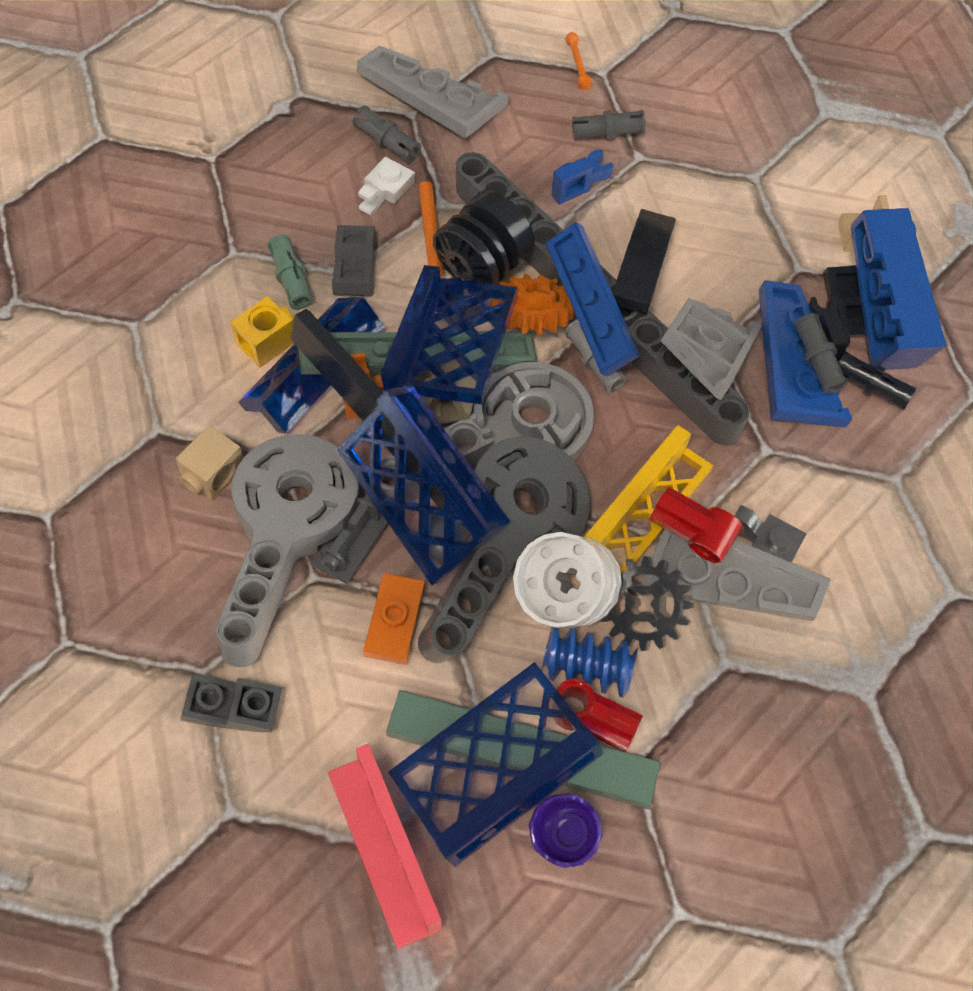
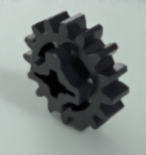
(660, 590)

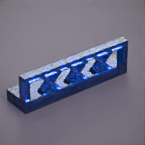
(285, 392)

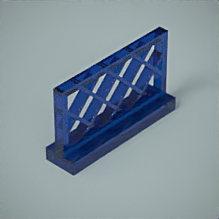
(418, 332)
(439, 465)
(518, 795)

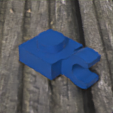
(575, 177)

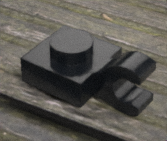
(831, 324)

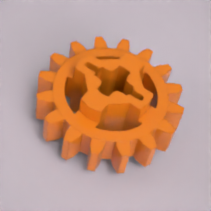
(538, 304)

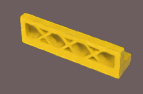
(639, 490)

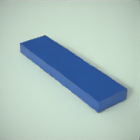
(592, 299)

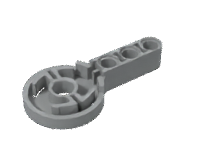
(564, 402)
(280, 530)

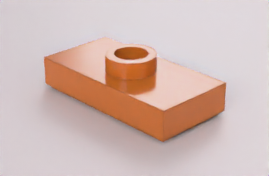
(394, 619)

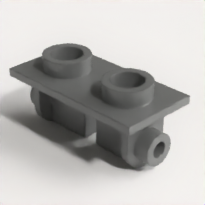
(347, 550)

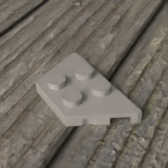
(710, 344)

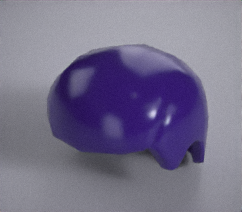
(565, 830)

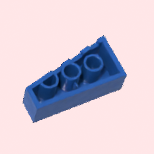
(894, 290)

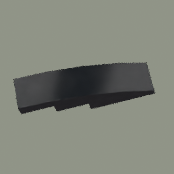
(643, 261)

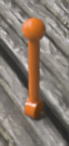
(584, 80)

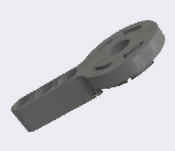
(545, 474)

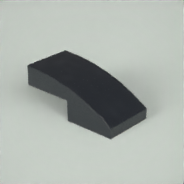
(844, 284)

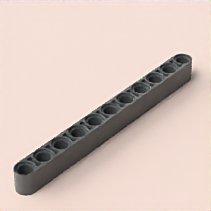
(478, 174)

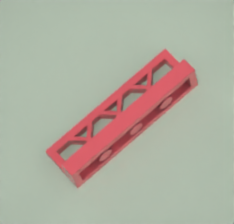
(385, 850)

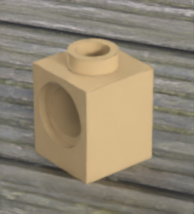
(209, 463)

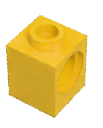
(259, 344)

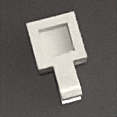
(385, 182)

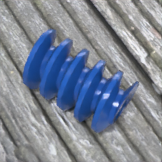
(589, 660)

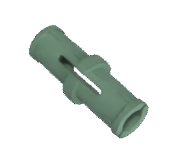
(290, 272)

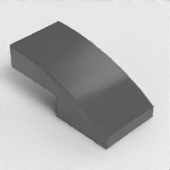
(353, 260)

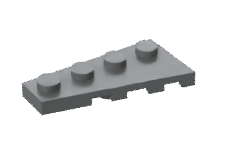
(431, 91)
(743, 580)

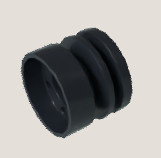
(484, 239)

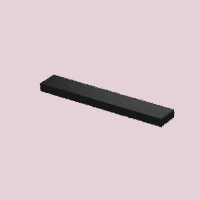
(347, 380)

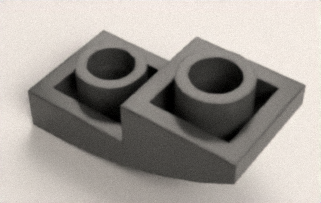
(231, 705)

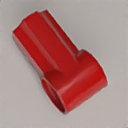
(706, 530)
(603, 717)

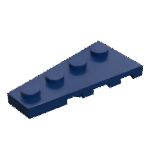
(792, 383)

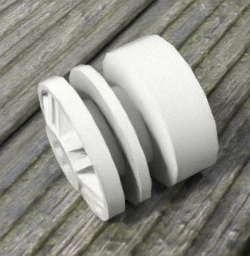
(544, 587)

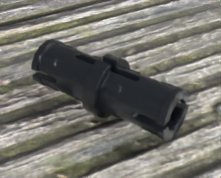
(876, 381)

